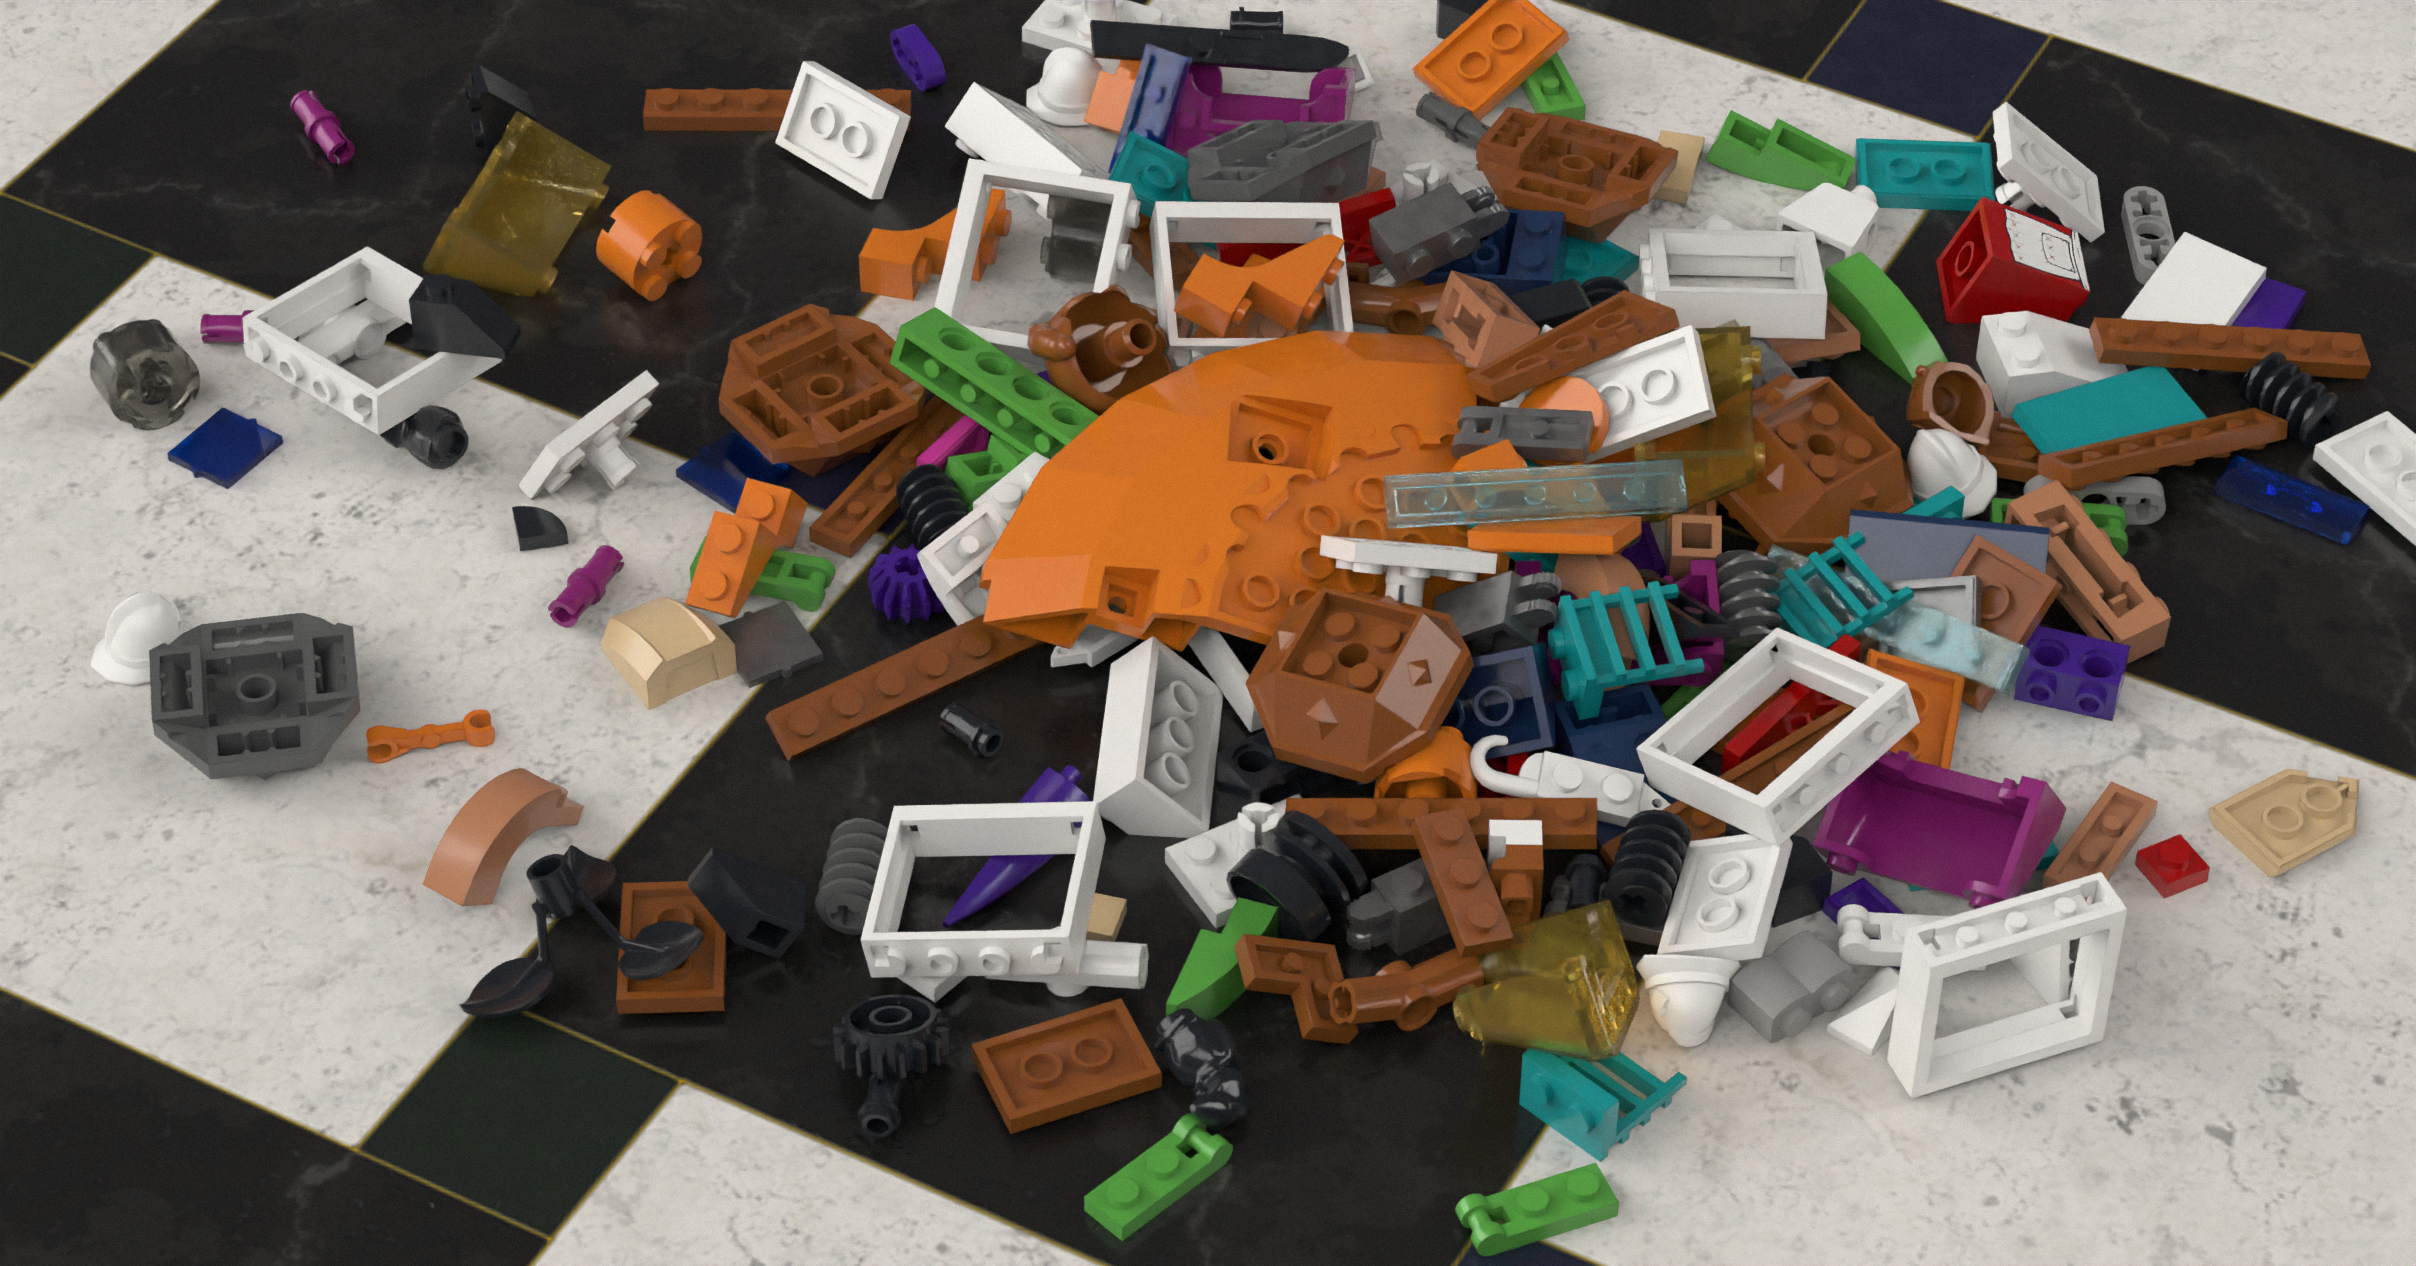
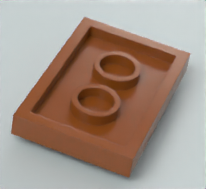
(2011, 604)
(697, 981)
(1066, 1065)

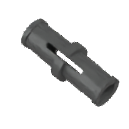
(1456, 122)

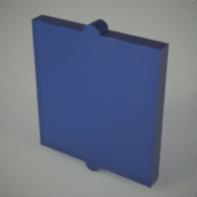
(225, 448)
(725, 466)

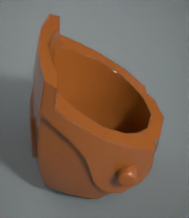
(1953, 400)

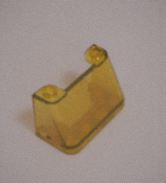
(519, 211)
(1721, 450)
(1557, 988)

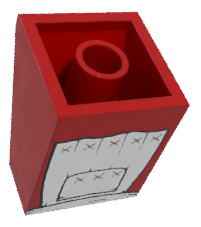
(2011, 264)

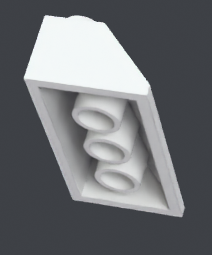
(1015, 136)
(1158, 744)

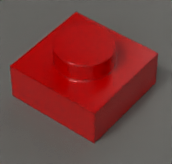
(2172, 866)

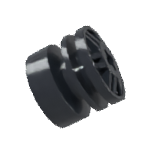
(1300, 873)

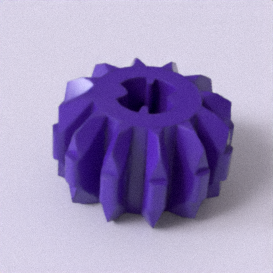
(902, 587)

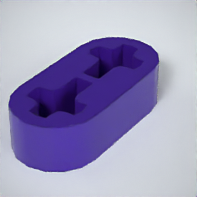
(917, 57)

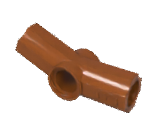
(1400, 308)
(1404, 992)

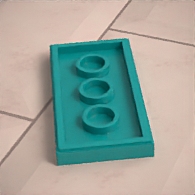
(2106, 410)

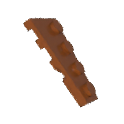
(1584, 339)

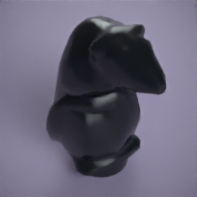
(431, 436)
(1204, 1059)

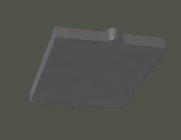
(770, 644)

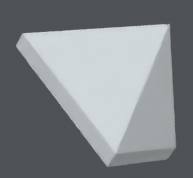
(1869, 1015)

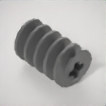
(1747, 598)
(850, 874)

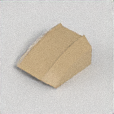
(667, 650)

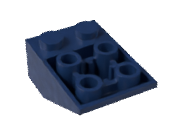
(1516, 257)
(1611, 739)

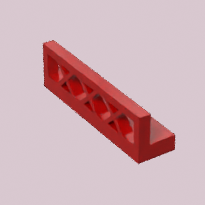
(1355, 230)
(1785, 714)

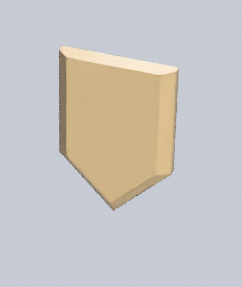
(2288, 819)

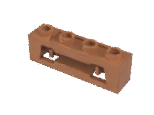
(1481, 320)
(2093, 572)

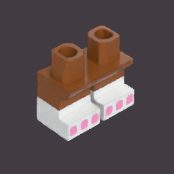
(1516, 867)

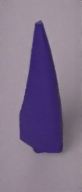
(1007, 871)

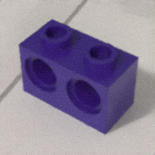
(2073, 673)

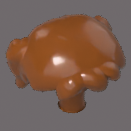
(1101, 348)

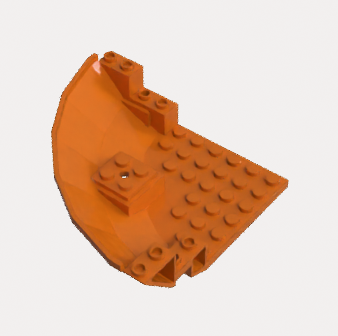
(1196, 528)

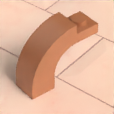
(1692, 536)
(1605, 573)
(490, 830)

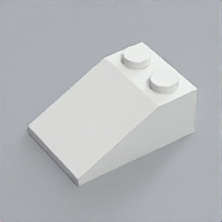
(2036, 356)

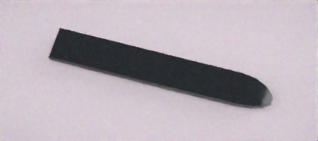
(1218, 46)

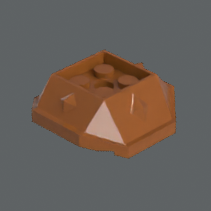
(1572, 169)
(817, 389)
(1818, 467)
(1357, 682)

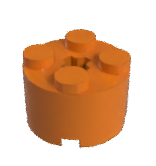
(650, 244)
(1433, 772)

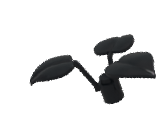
(561, 888)

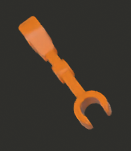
(392, 742)

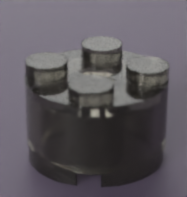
(1075, 238)
(144, 374)

